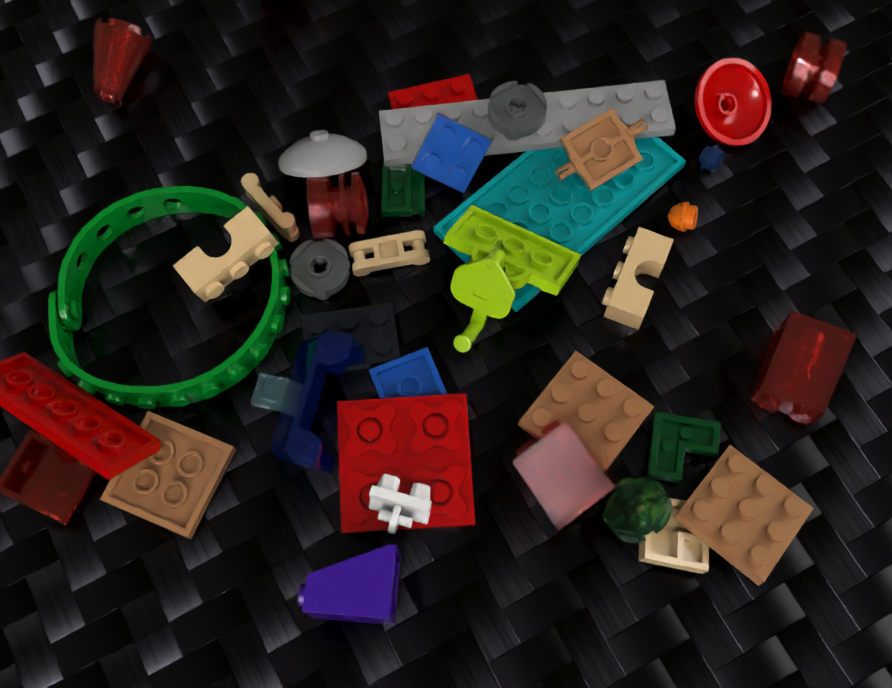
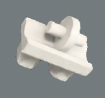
(400, 507)

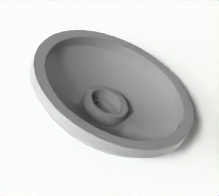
(322, 155)

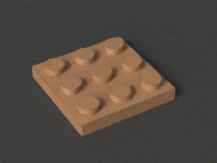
(594, 405)
(174, 482)
(744, 514)

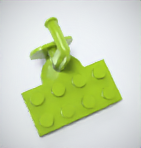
(499, 262)

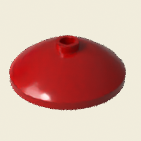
(743, 98)

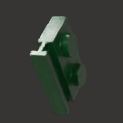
(402, 191)

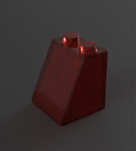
(802, 367)
(563, 473)

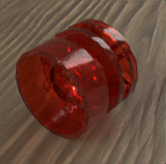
(337, 205)

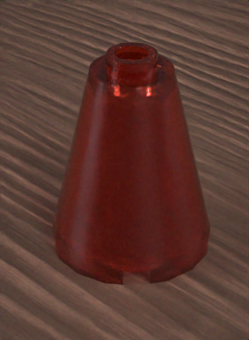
(117, 57)

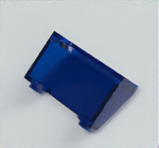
(315, 358)

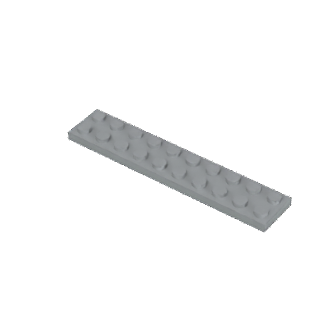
(566, 111)

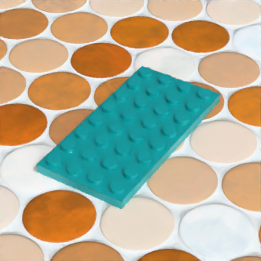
(565, 209)

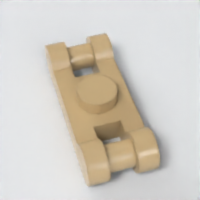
(270, 208)
(389, 252)

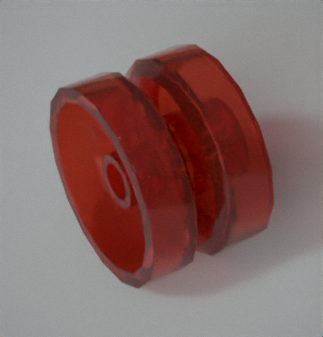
(814, 67)

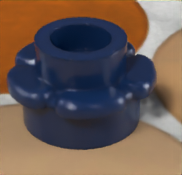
(711, 158)

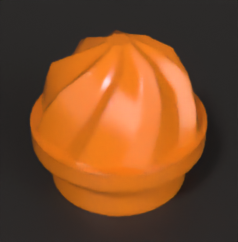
(683, 216)

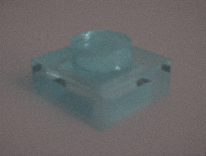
(269, 392)

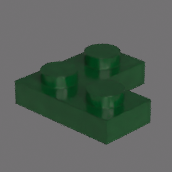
(673, 437)

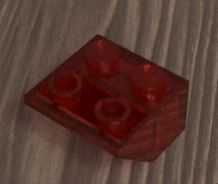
(45, 478)

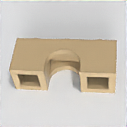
(210, 275)
(628, 299)

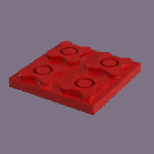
(416, 442)

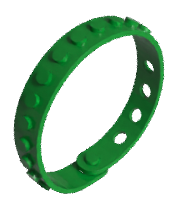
(66, 308)

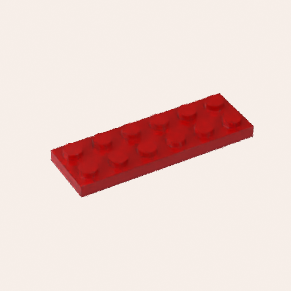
(72, 417)

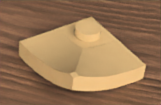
(675, 546)

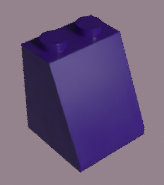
(355, 589)

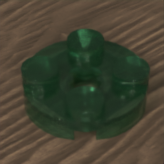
(628, 496)

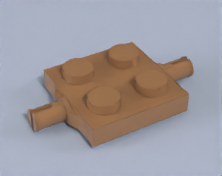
(601, 149)

